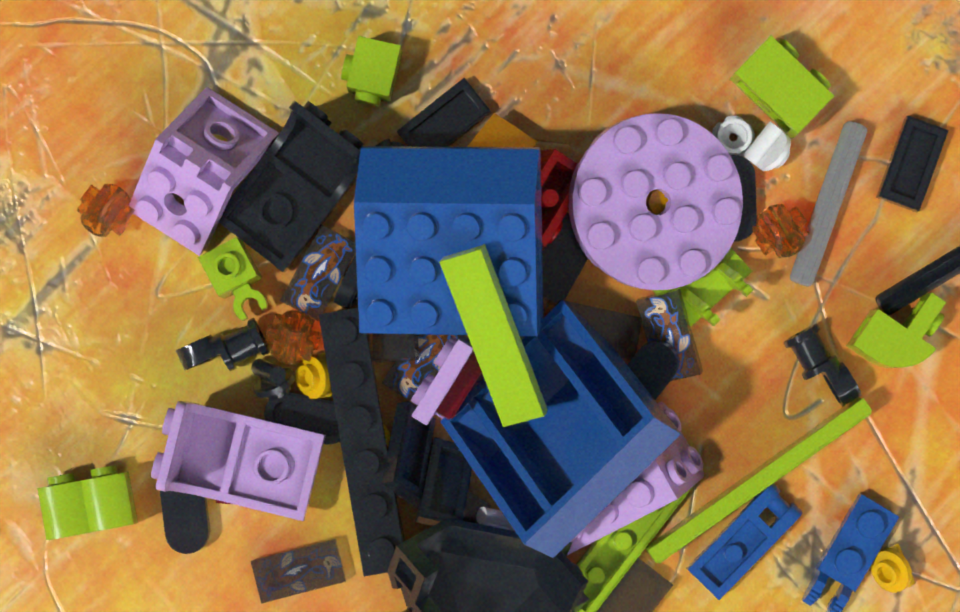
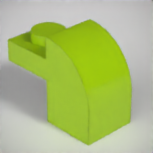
(897, 345)

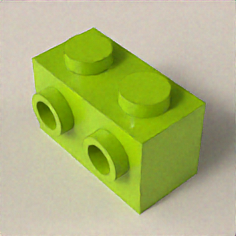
(783, 85)

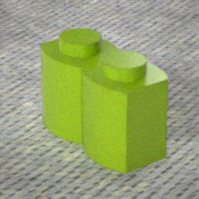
(87, 504)

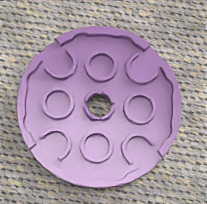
(611, 195)

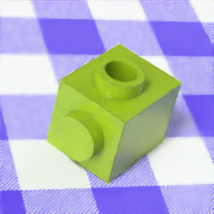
(372, 70)

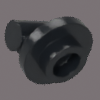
(273, 380)

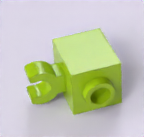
(232, 273)

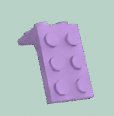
(238, 459)
(658, 485)

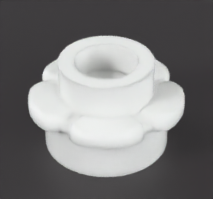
(743, 131)

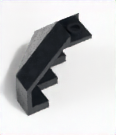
(483, 570)

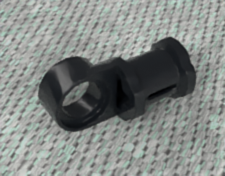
(232, 347)
(816, 360)

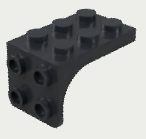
(294, 186)

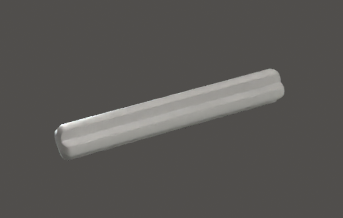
(828, 203)

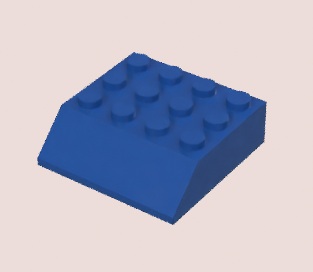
(436, 203)
(586, 449)

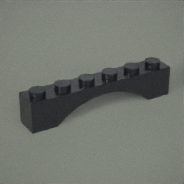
(361, 438)

